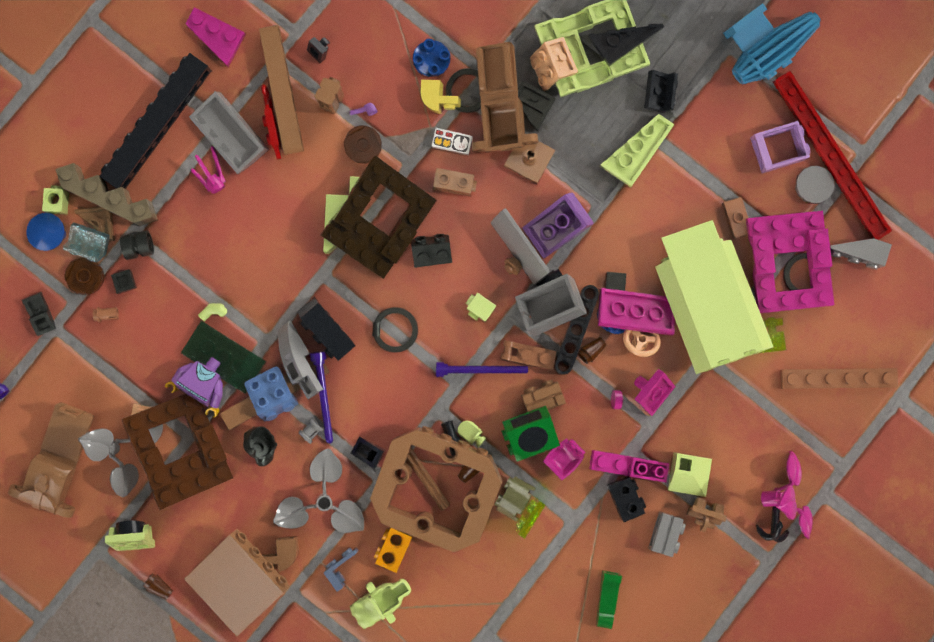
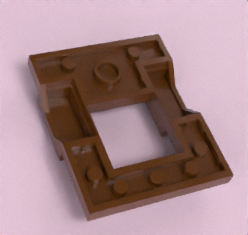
(186, 475)

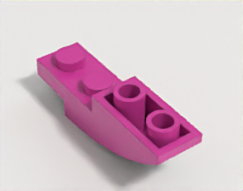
(629, 466)

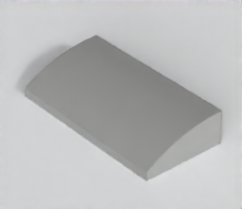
(228, 132)
(520, 246)

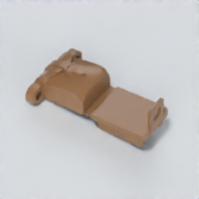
(500, 103)
(54, 467)

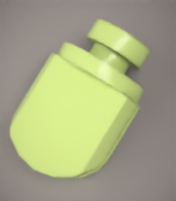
(471, 433)

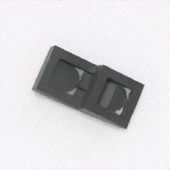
(39, 314)

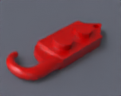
(270, 121)

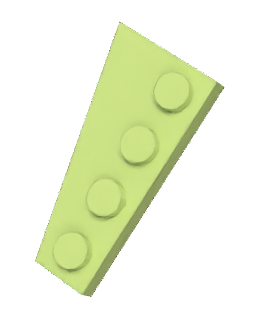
(634, 155)

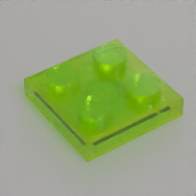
(533, 511)

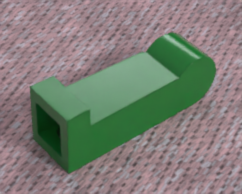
(608, 598)

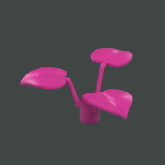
(786, 500)

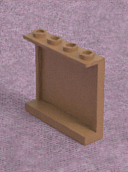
(237, 582)

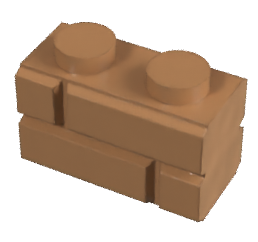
(329, 94)
(548, 395)

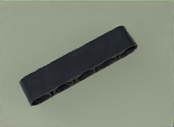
(576, 340)

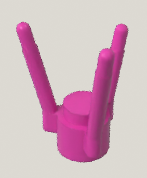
(213, 182)

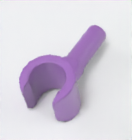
(369, 108)

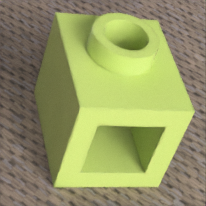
(479, 307)

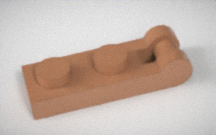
(529, 355)

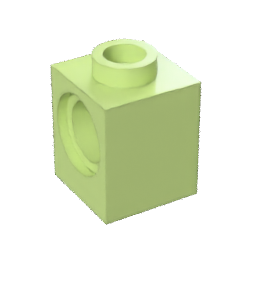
(61, 206)

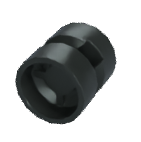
(134, 245)

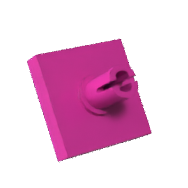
(654, 391)

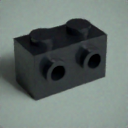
(626, 498)

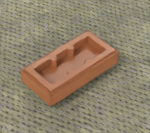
(736, 217)

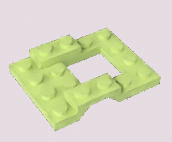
(598, 73)

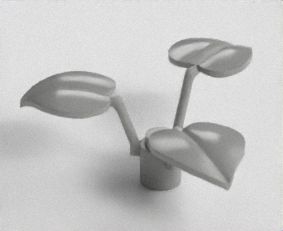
(101, 443)
(346, 517)

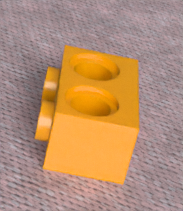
(396, 550)

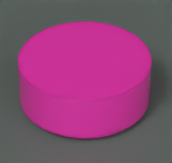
(616, 399)

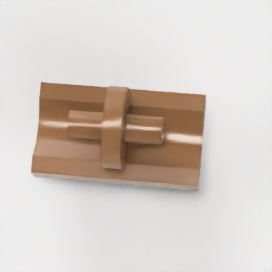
(705, 517)

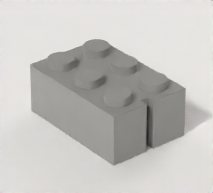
(550, 305)

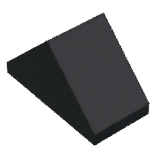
(367, 452)

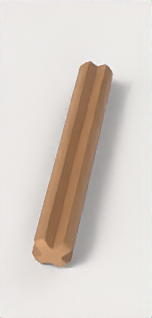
(427, 480)

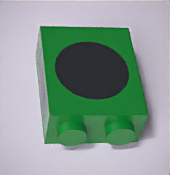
(530, 434)

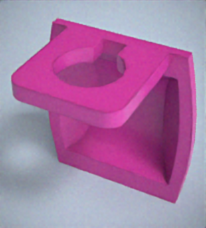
(564, 458)

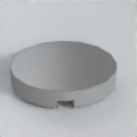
(814, 184)

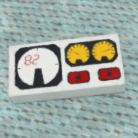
(452, 141)

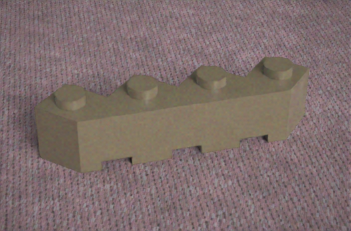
(96, 191)

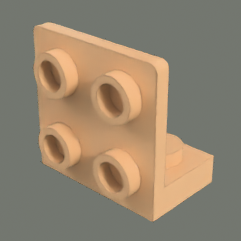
(552, 62)

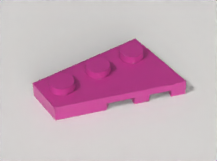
(216, 34)

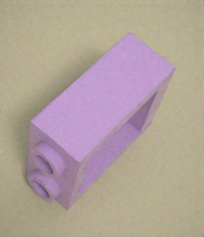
(762, 152)

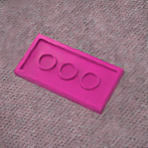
(635, 312)

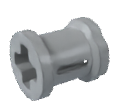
(310, 430)

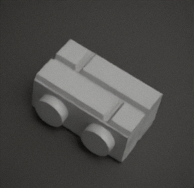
(666, 534)

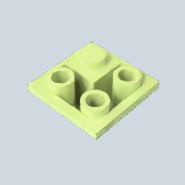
(689, 474)

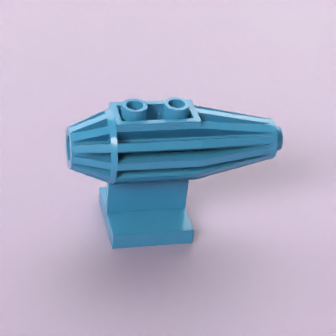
(767, 47)

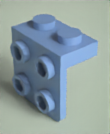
(270, 394)

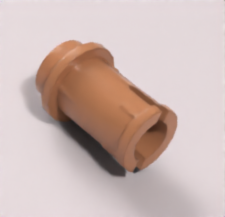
(105, 314)

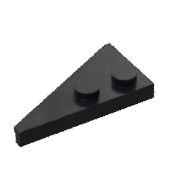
(616, 44)

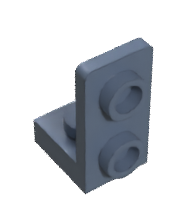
(336, 578)

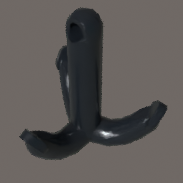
(776, 528)

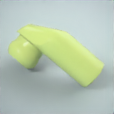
(213, 308)

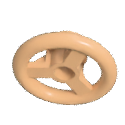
(640, 343)

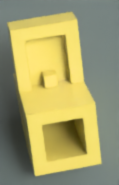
(433, 97)

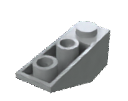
(870, 252)

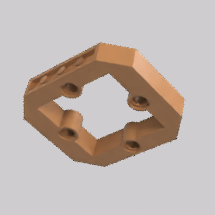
(409, 523)

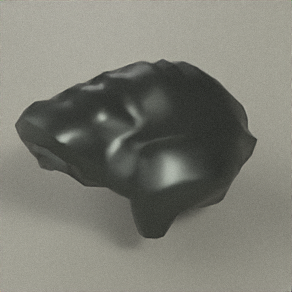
(260, 445)

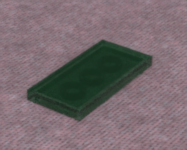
(236, 361)

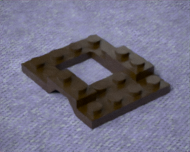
(364, 240)

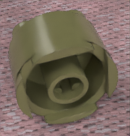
(515, 498)

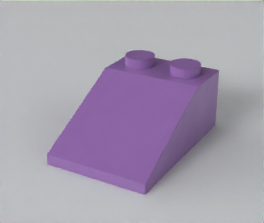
(558, 225)

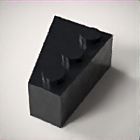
(325, 329)

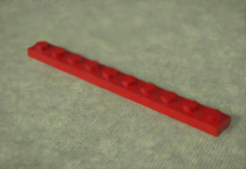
(832, 156)

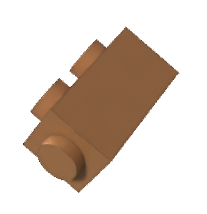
(454, 182)

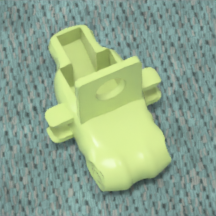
(379, 602)

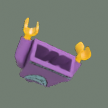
(200, 383)

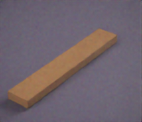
(245, 410)

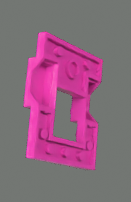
(787, 235)

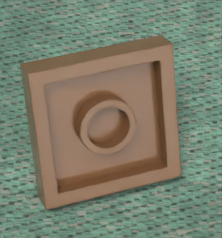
(530, 161)

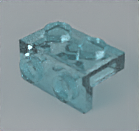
(86, 242)

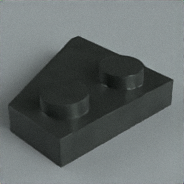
(535, 104)

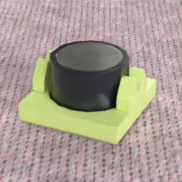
(130, 536)

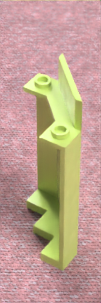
(711, 298)

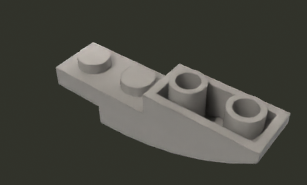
(293, 357)

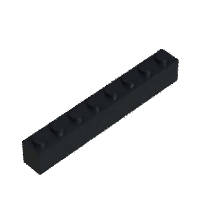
(156, 122)

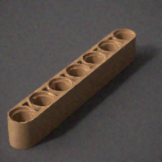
(281, 89)

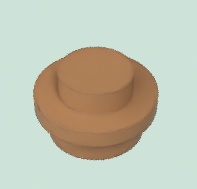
(512, 266)

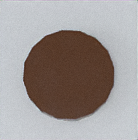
(362, 144)
(84, 276)

